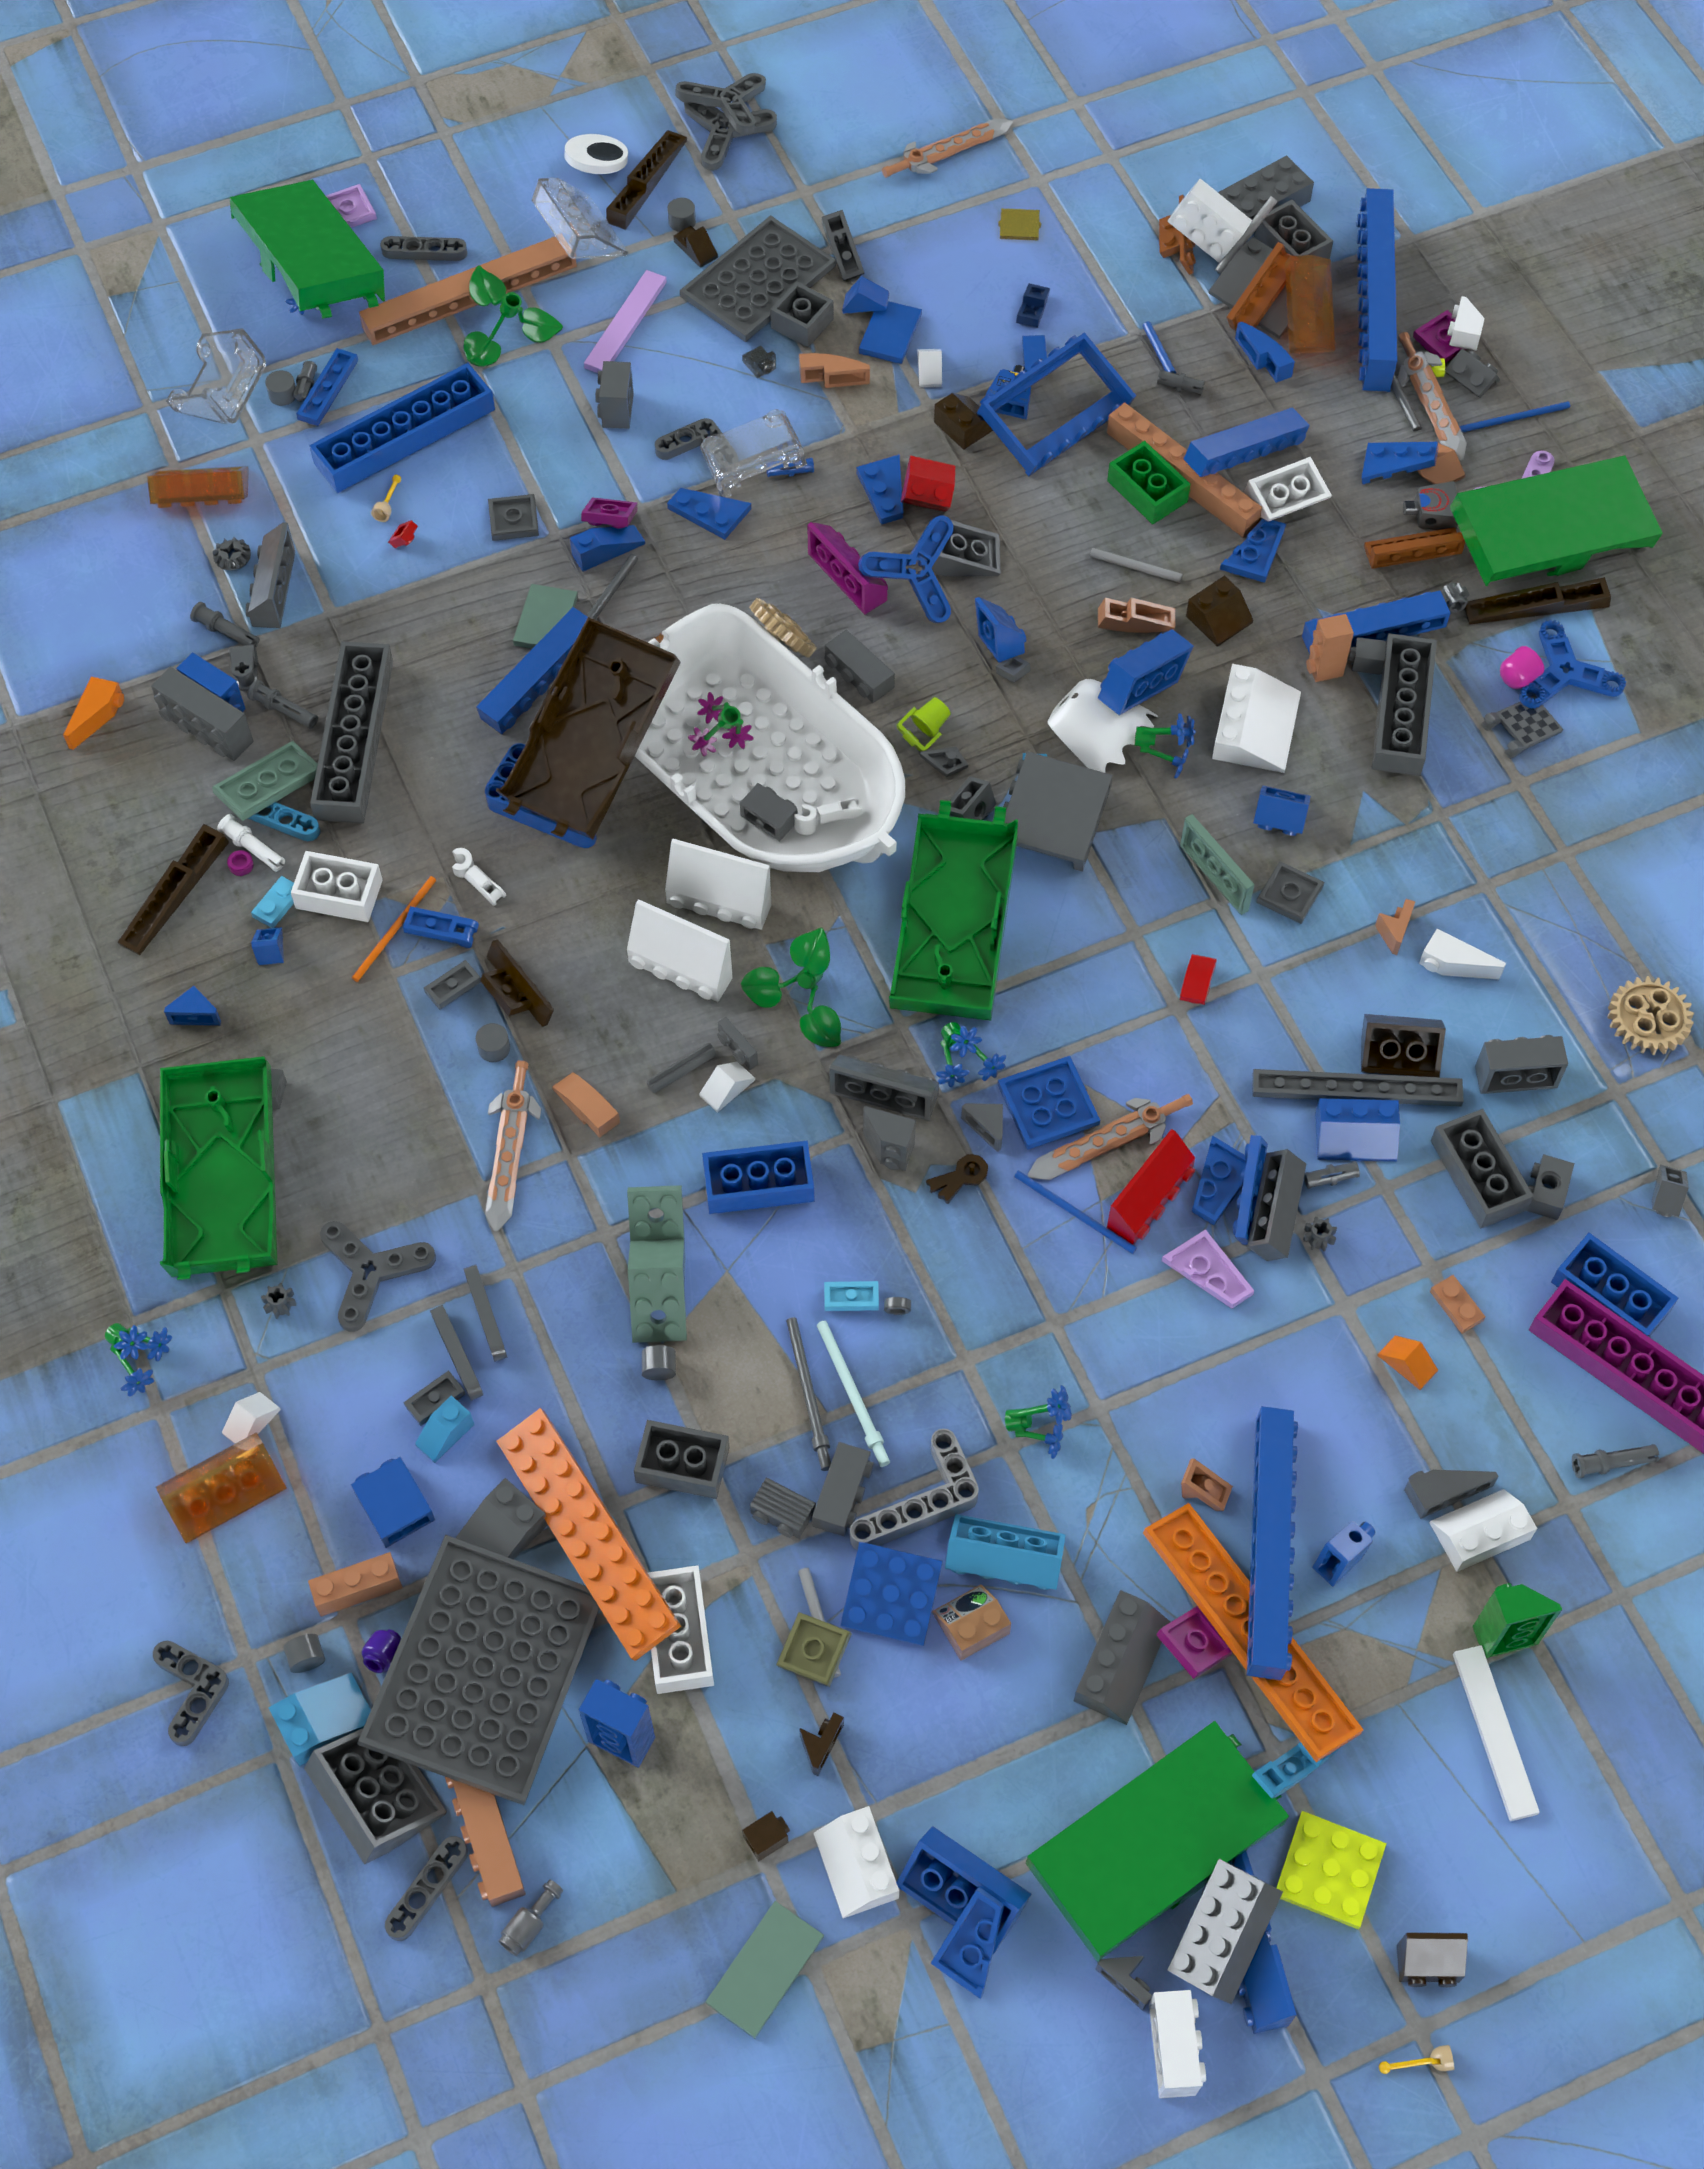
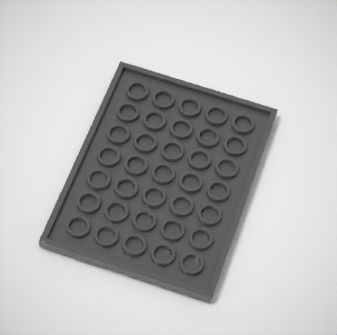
(482, 1670)

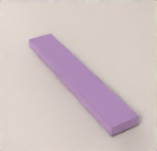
(626, 320)

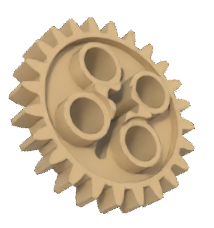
(782, 627)
(1650, 1015)

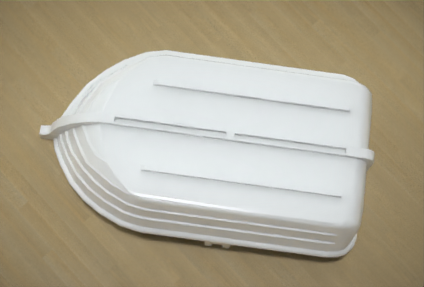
(803, 747)

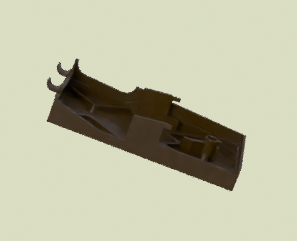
(589, 728)

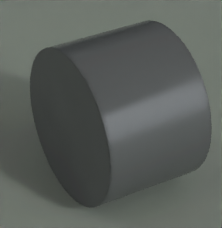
(681, 214)
(280, 387)
(492, 1042)
(658, 1362)
(304, 1653)

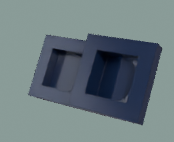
(1033, 305)

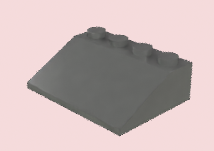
(1237, 277)
(372, 1795)

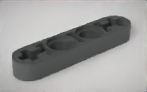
(423, 251)
(485, 1313)
(456, 1352)
(423, 1886)

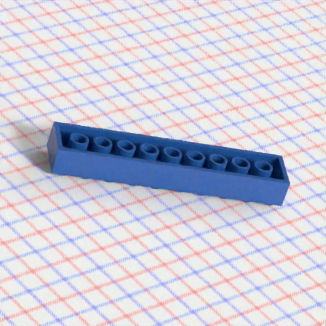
(1377, 290)

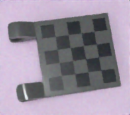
(1524, 724)

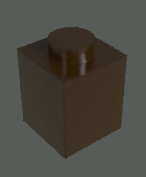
(766, 1835)

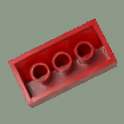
(1151, 1189)

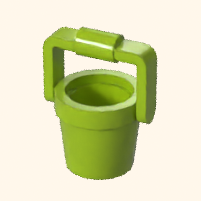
(928, 720)

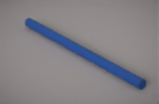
(1517, 416)
(1075, 1212)

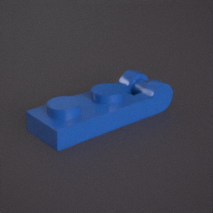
(440, 926)

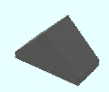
(985, 1121)

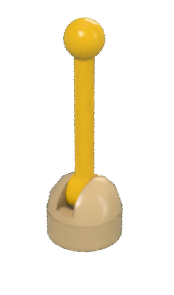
(382, 510)
(1440, 2058)

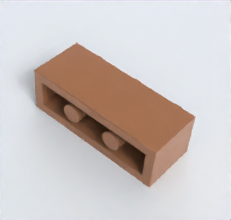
(1330, 648)
(355, 1584)

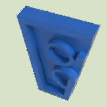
(1393, 457)
(709, 511)
(1257, 552)

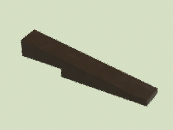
(644, 179)
(1540, 601)
(173, 888)

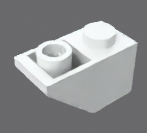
(1467, 326)

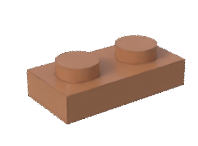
(1457, 1304)

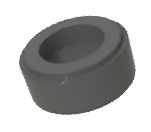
(897, 1305)

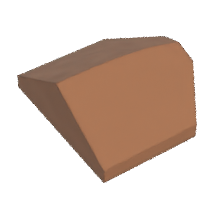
(1446, 469)

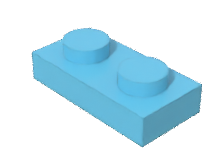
(274, 903)
(851, 1296)

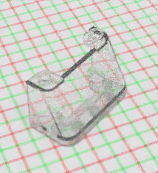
(225, 380)
(751, 450)

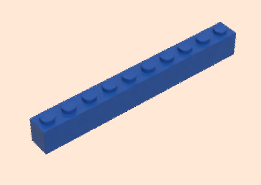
(1271, 1544)

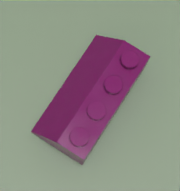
(841, 565)

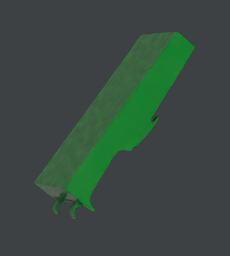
(309, 246)
(1555, 519)
(954, 915)
(217, 1167)
(1155, 1840)

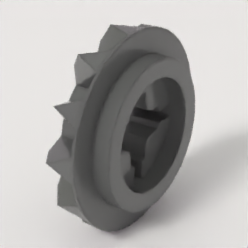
(239, 557)

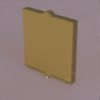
(1019, 224)

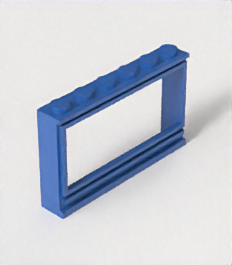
(1073, 430)

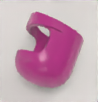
(1521, 668)

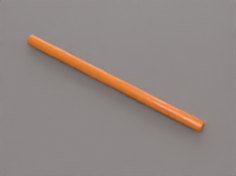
(393, 929)

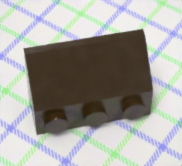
(1402, 1045)

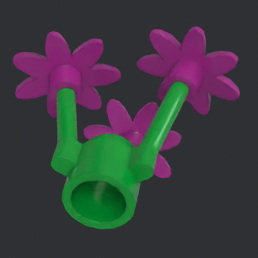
(728, 717)

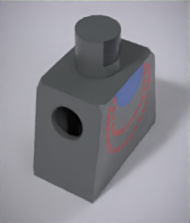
(1433, 506)

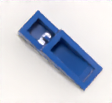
(1265, 352)

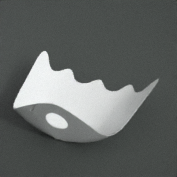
(1093, 728)

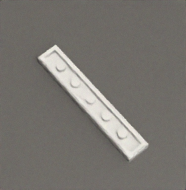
(1496, 1733)

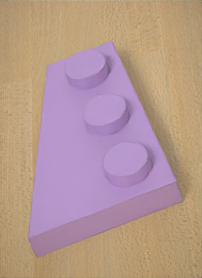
(1210, 1269)

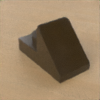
(696, 245)
(819, 1748)

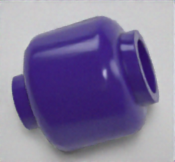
(380, 1650)

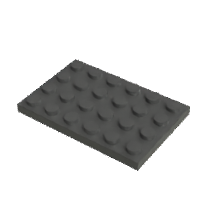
(754, 276)

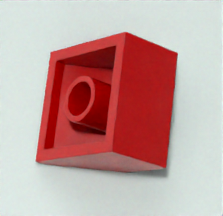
(929, 484)

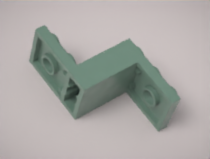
(657, 1264)

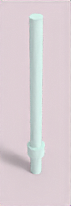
(873, 1438)

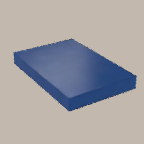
(890, 332)

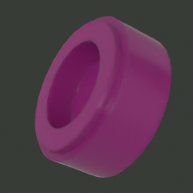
(240, 863)

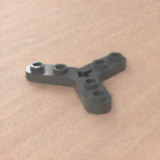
(738, 93)
(720, 139)
(388, 1265)

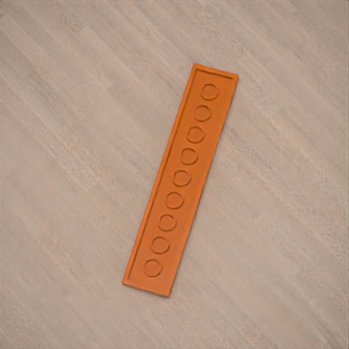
(588, 1535)
(1223, 1596)

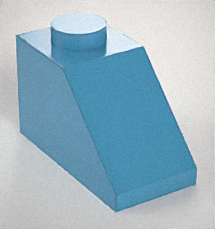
(444, 1429)

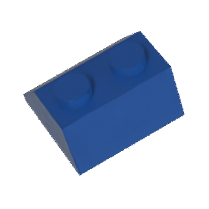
(999, 631)
(1281, 810)

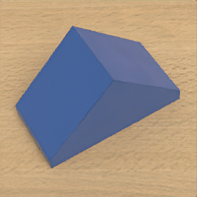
(865, 297)
(268, 946)
(192, 1009)

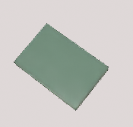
(541, 612)

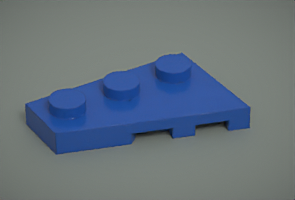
(883, 487)
(1218, 1181)
(971, 1943)

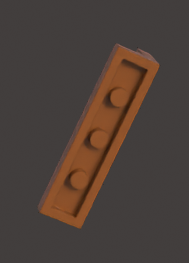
(1261, 290)
(1414, 547)

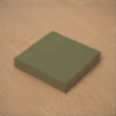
(814, 1649)

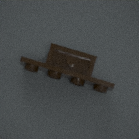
(513, 987)

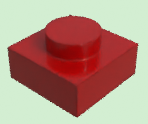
(403, 534)

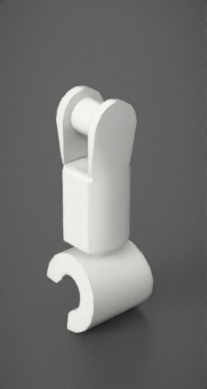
(844, 809)
(466, 869)

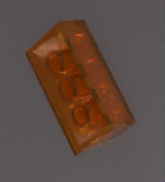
(1309, 304)
(198, 485)
(221, 1487)

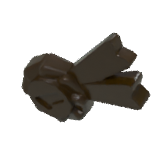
(969, 1171)

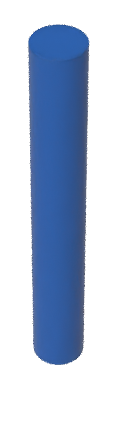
(1158, 347)

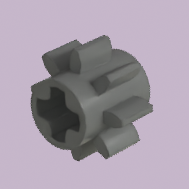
(1455, 596)
(1320, 1241)
(278, 1300)

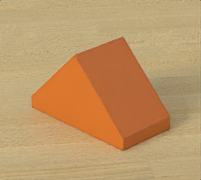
(1409, 1360)

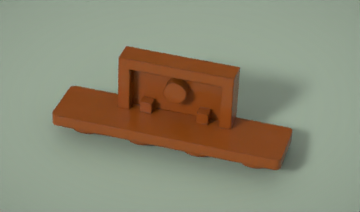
(1173, 241)

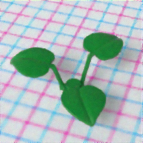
(488, 289)
(813, 953)

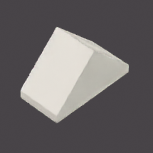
(930, 367)
(725, 1084)
(249, 1417)

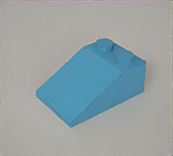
(320, 1715)

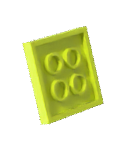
(1330, 1869)

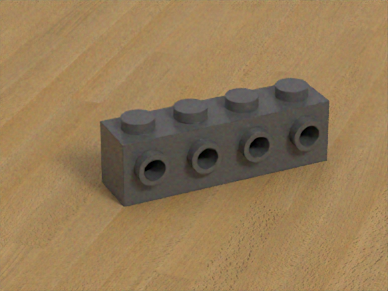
(1277, 1205)

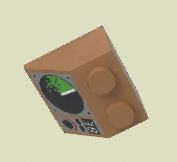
(972, 1621)

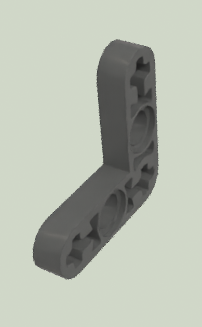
(692, 430)
(199, 1681)

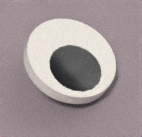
(596, 154)

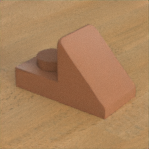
(1393, 928)
(1205, 1485)

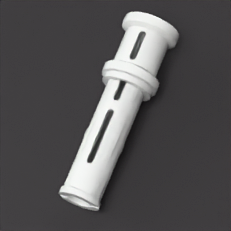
(243, 837)

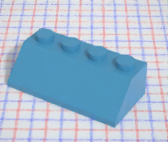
(1005, 1552)

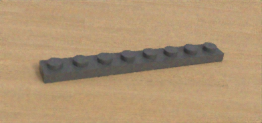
(1357, 1086)

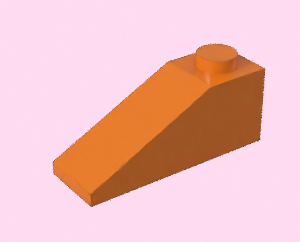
(94, 709)

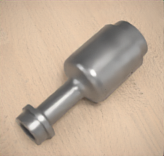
(527, 1922)

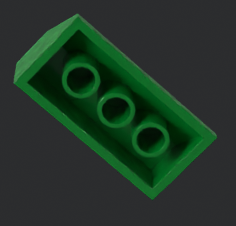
(1514, 1619)

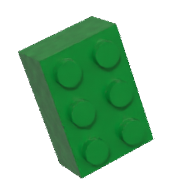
(1148, 482)

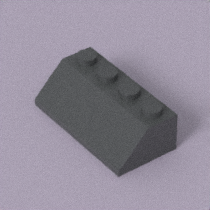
(271, 578)
(883, 1087)
(1121, 1658)

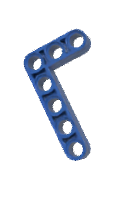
(498, 804)

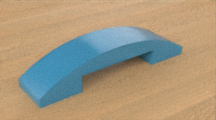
(1287, 1770)

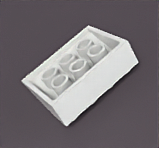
(1256, 720)
(718, 884)
(679, 951)

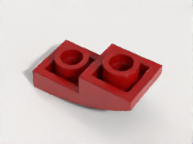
(1198, 979)

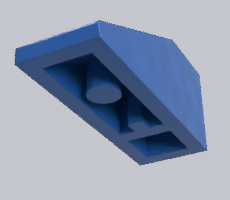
(603, 544)

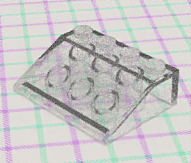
(576, 220)

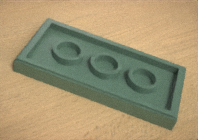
(266, 780)
(1217, 864)
(764, 1969)

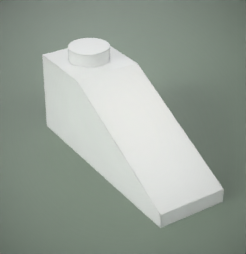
(1456, 958)

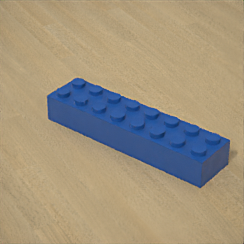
(402, 427)

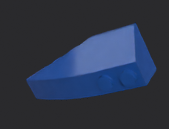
(1265, 1982)

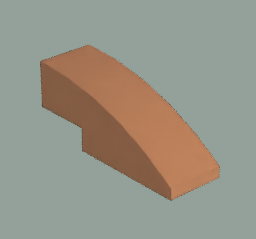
(833, 370)
(1135, 616)
(587, 1104)

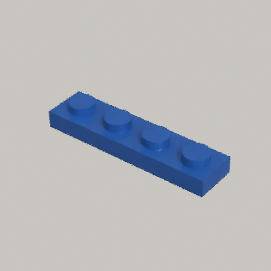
(327, 387)
(1250, 1178)

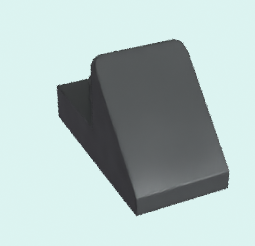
(1119, 1972)

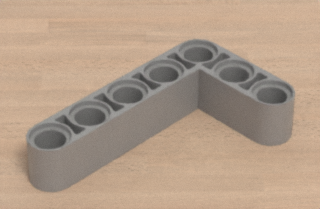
(924, 1502)

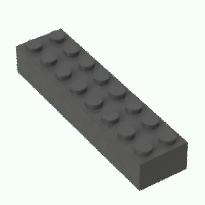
(352, 732)

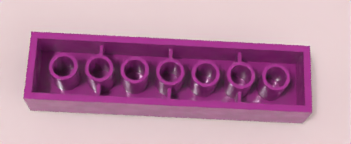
(1624, 1360)

